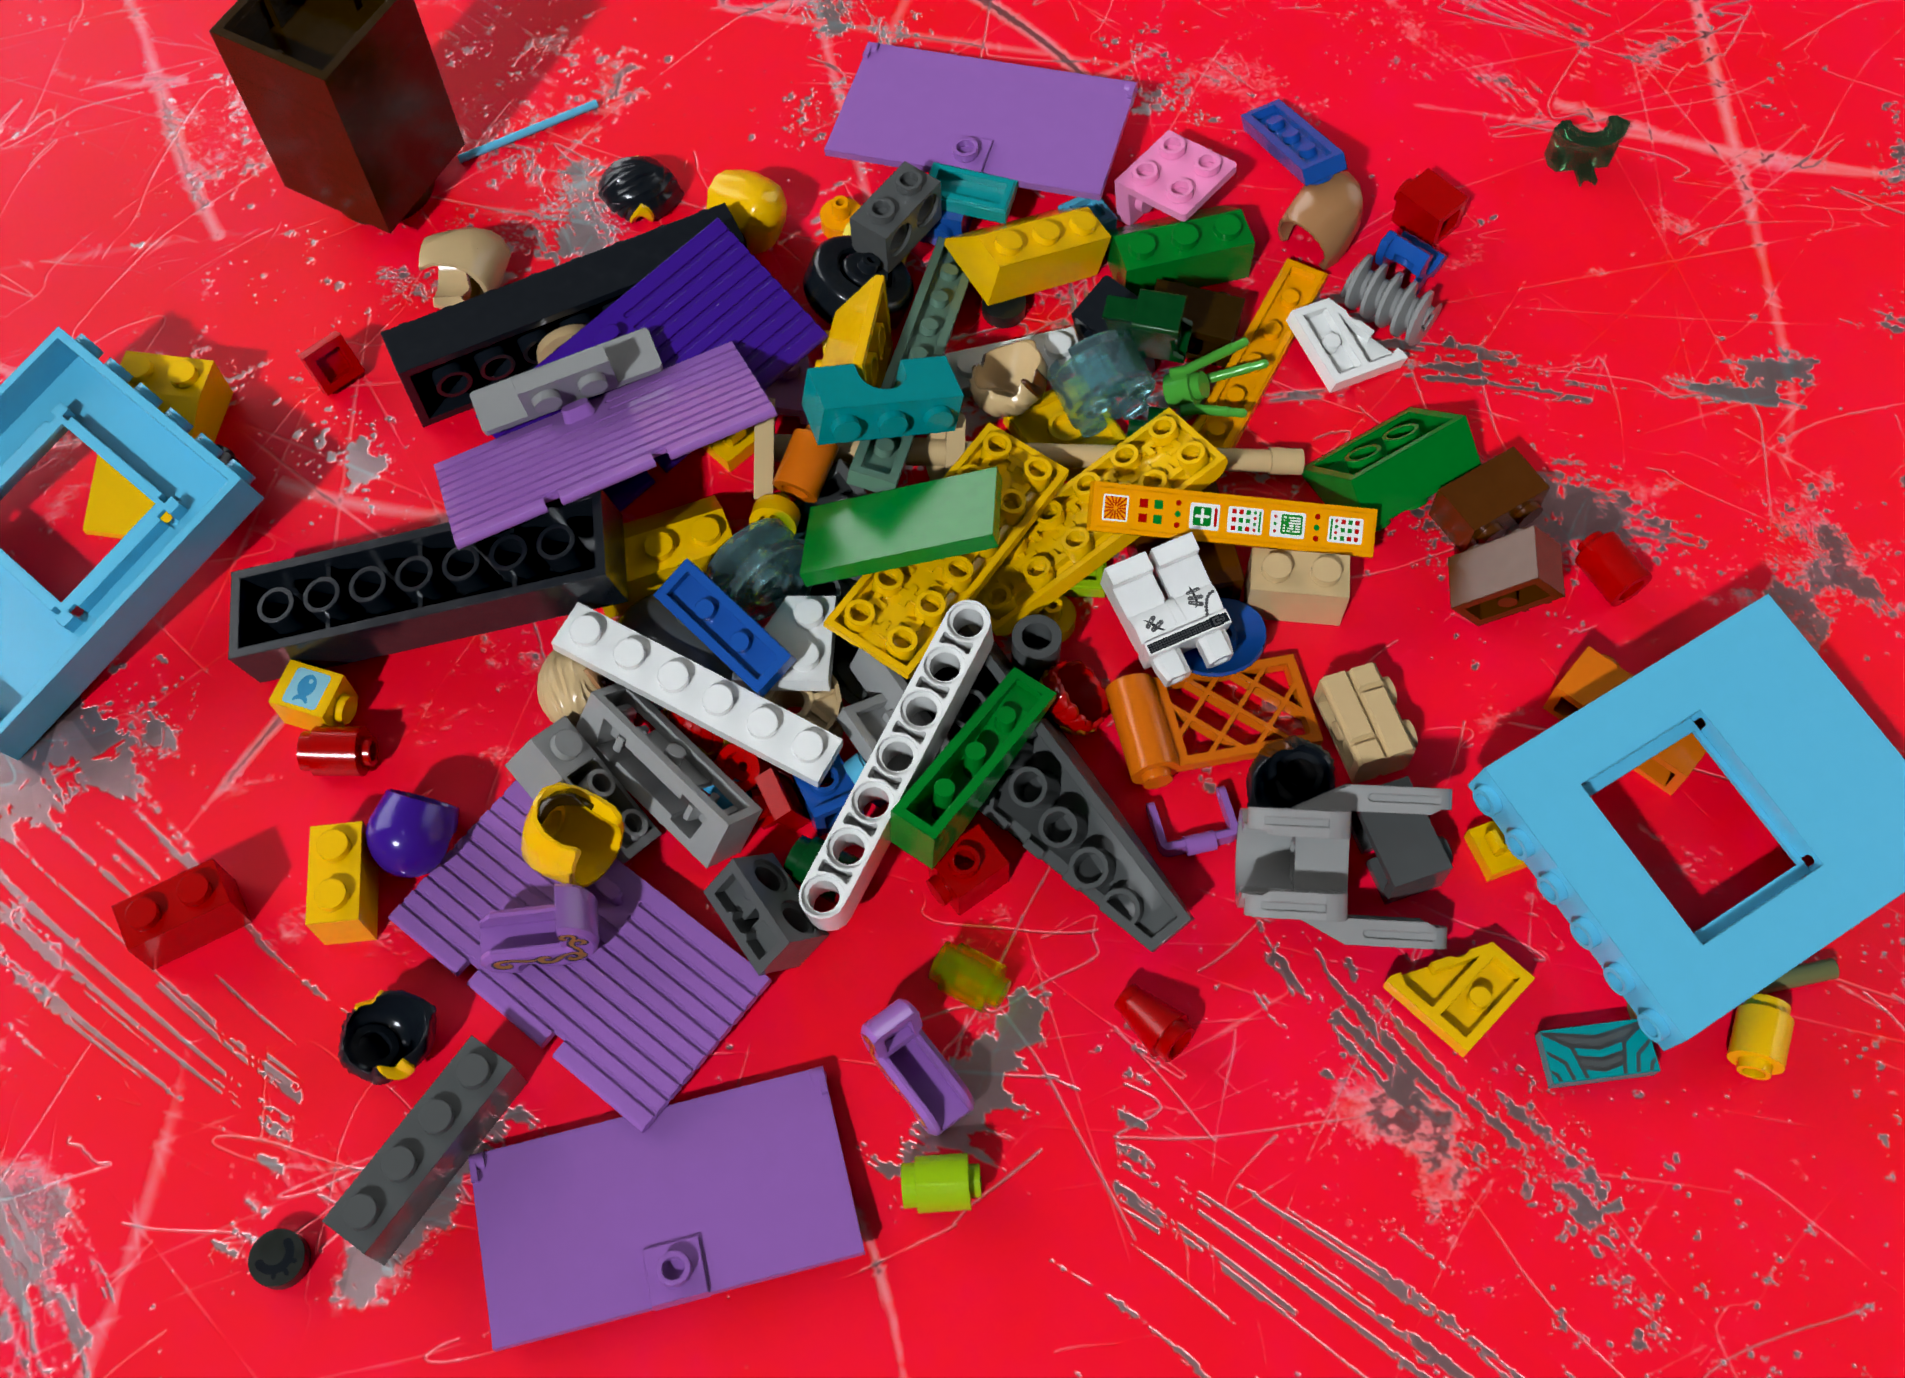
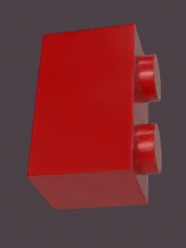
(181, 914)

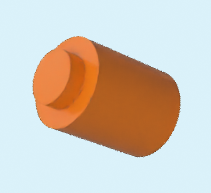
(804, 466)

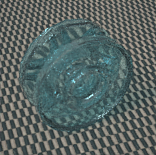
(759, 567)

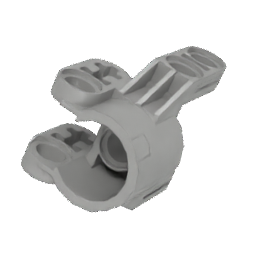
(1298, 864)

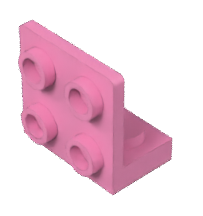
(1171, 177)

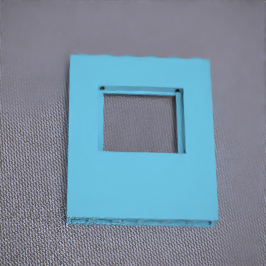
(44, 647)
(1792, 751)

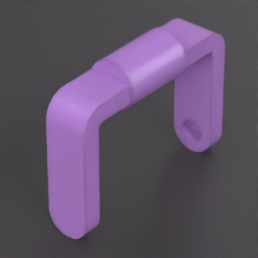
(1198, 842)

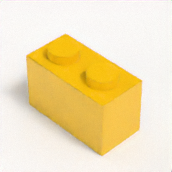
(341, 884)

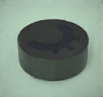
(279, 1259)

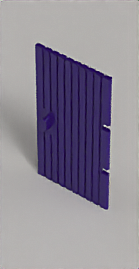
(693, 303)

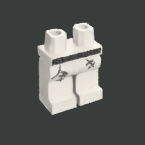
(1169, 608)

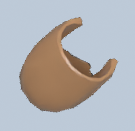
(1328, 213)

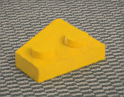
(1462, 993)

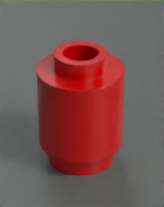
(337, 751)

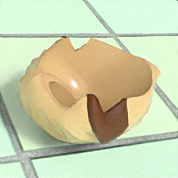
(1009, 379)

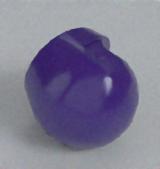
(410, 833)

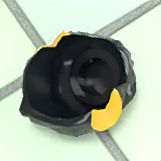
(639, 188)
(387, 1036)

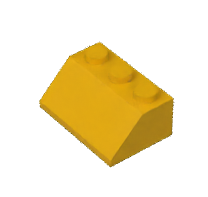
(1031, 253)
(862, 333)
(664, 540)

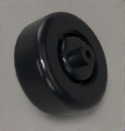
(840, 272)

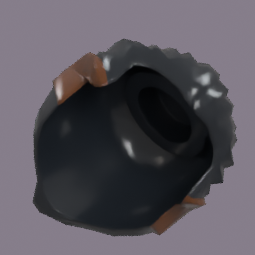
(1289, 773)

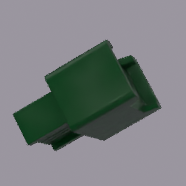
(1153, 323)

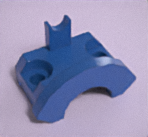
(1412, 253)

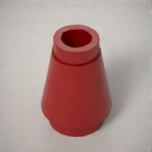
(1155, 1023)

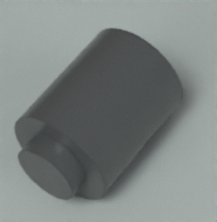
(1035, 645)

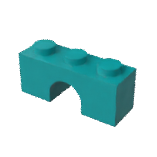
(850, 410)

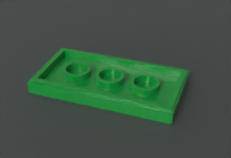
(902, 527)

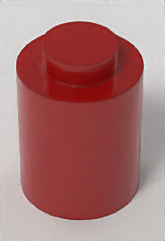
(1611, 567)

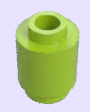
(940, 1183)

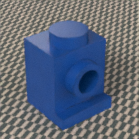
(826, 802)

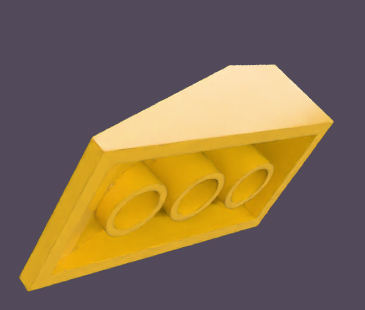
(189, 387)

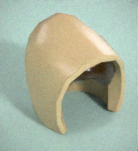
(467, 262)

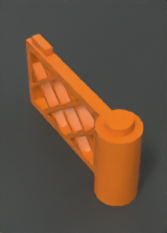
(1152, 735)

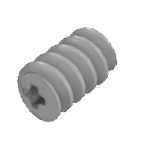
(1390, 301)

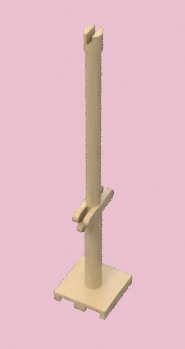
(943, 449)

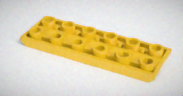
(1058, 548)
(901, 608)

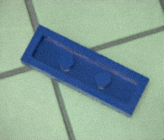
(725, 627)

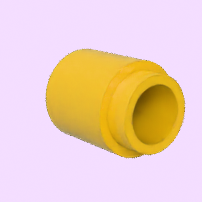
(1761, 1037)

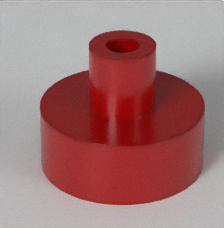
(741, 765)

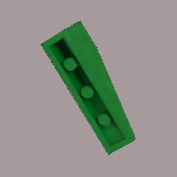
(968, 769)

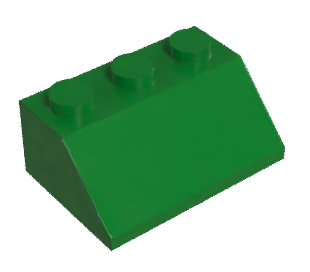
(1200, 252)
(1396, 463)

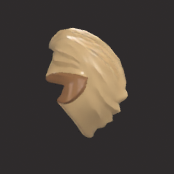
(565, 687)

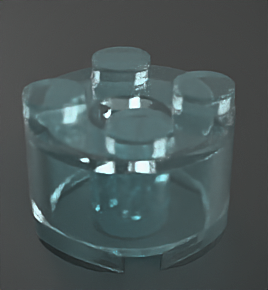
(1102, 381)

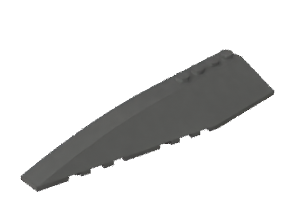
(1046, 792)

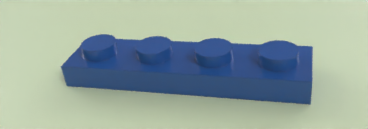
(1294, 143)

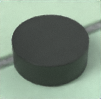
(1005, 313)

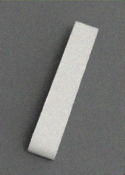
(898, 738)

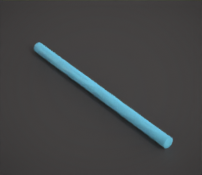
(528, 131)

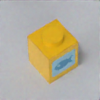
(313, 697)

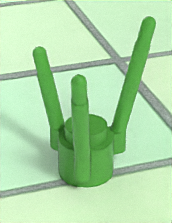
(1187, 387)

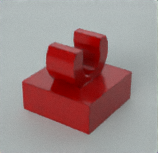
(331, 363)
(779, 801)

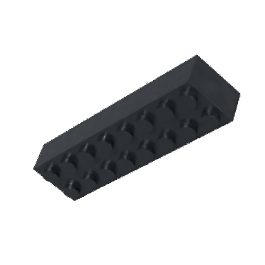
(499, 331)
(424, 590)

